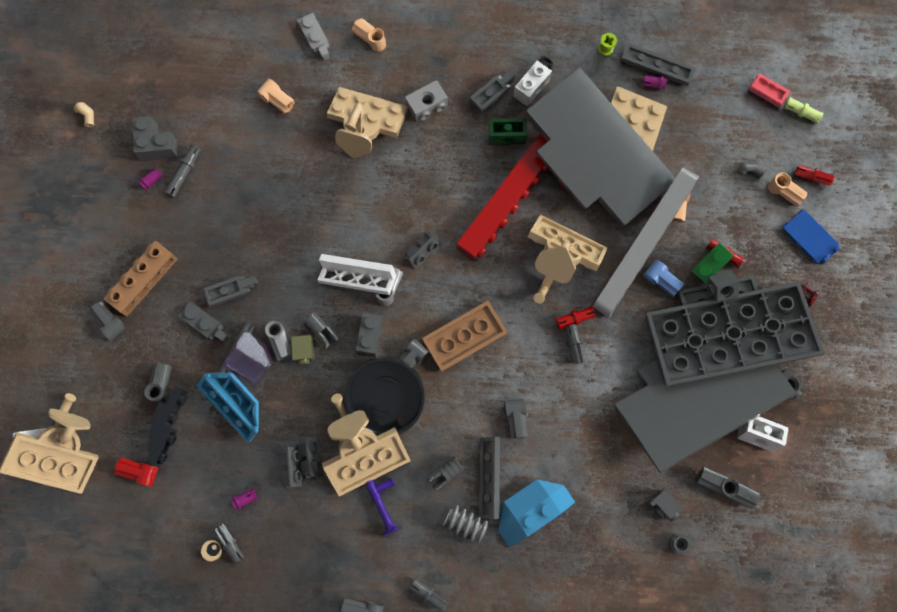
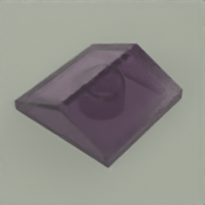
(250, 357)

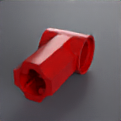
(140, 472)

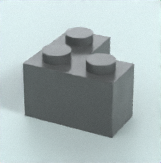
(149, 143)

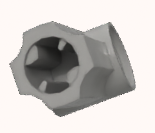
(388, 301)
(279, 342)

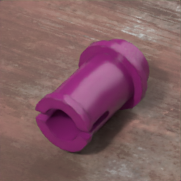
(654, 82)
(150, 178)
(244, 499)

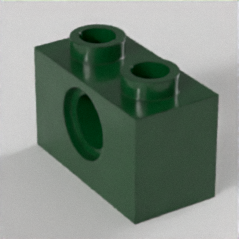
(507, 131)

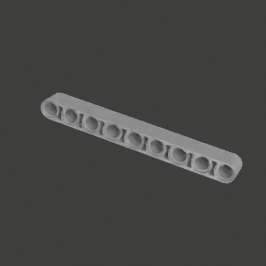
(645, 242)

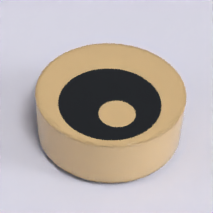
(211, 550)

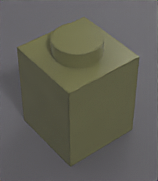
(302, 349)

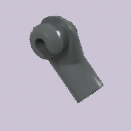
(751, 166)

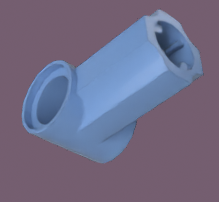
(659, 275)

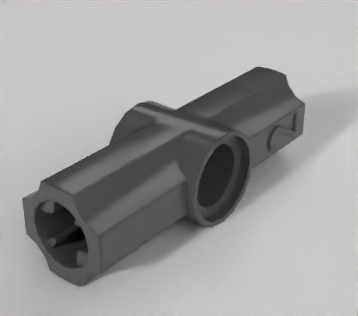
(738, 492)

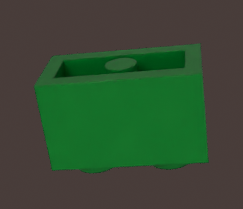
(712, 262)

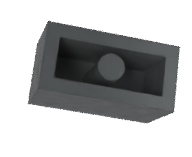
(369, 334)

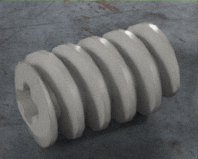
(466, 524)

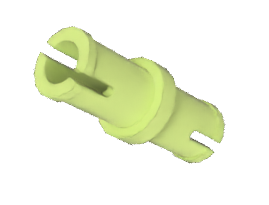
(803, 110)

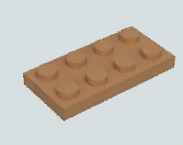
(464, 336)

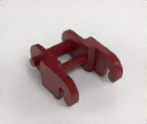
(811, 300)

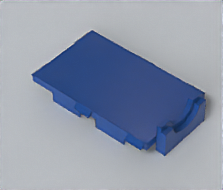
(811, 237)

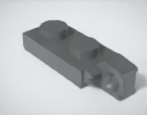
(492, 91)
(229, 290)
(203, 322)

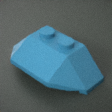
(233, 402)
(532, 509)

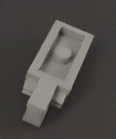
(314, 35)

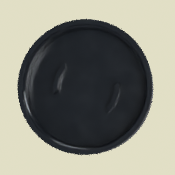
(387, 393)

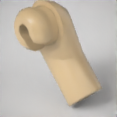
(87, 112)

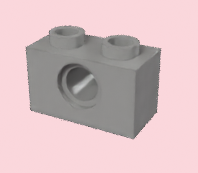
(432, 92)

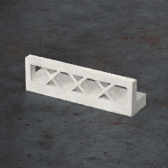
(358, 269)

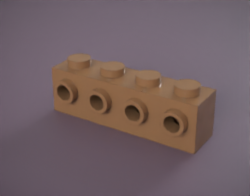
(140, 278)

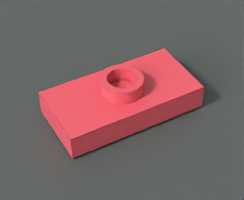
(769, 90)

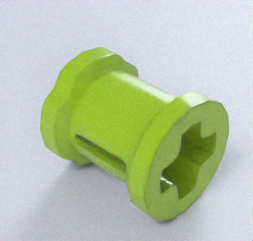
(607, 44)

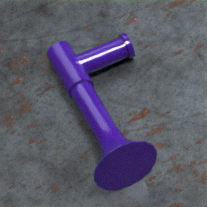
(374, 490)

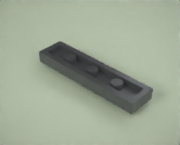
(658, 64)
(489, 478)

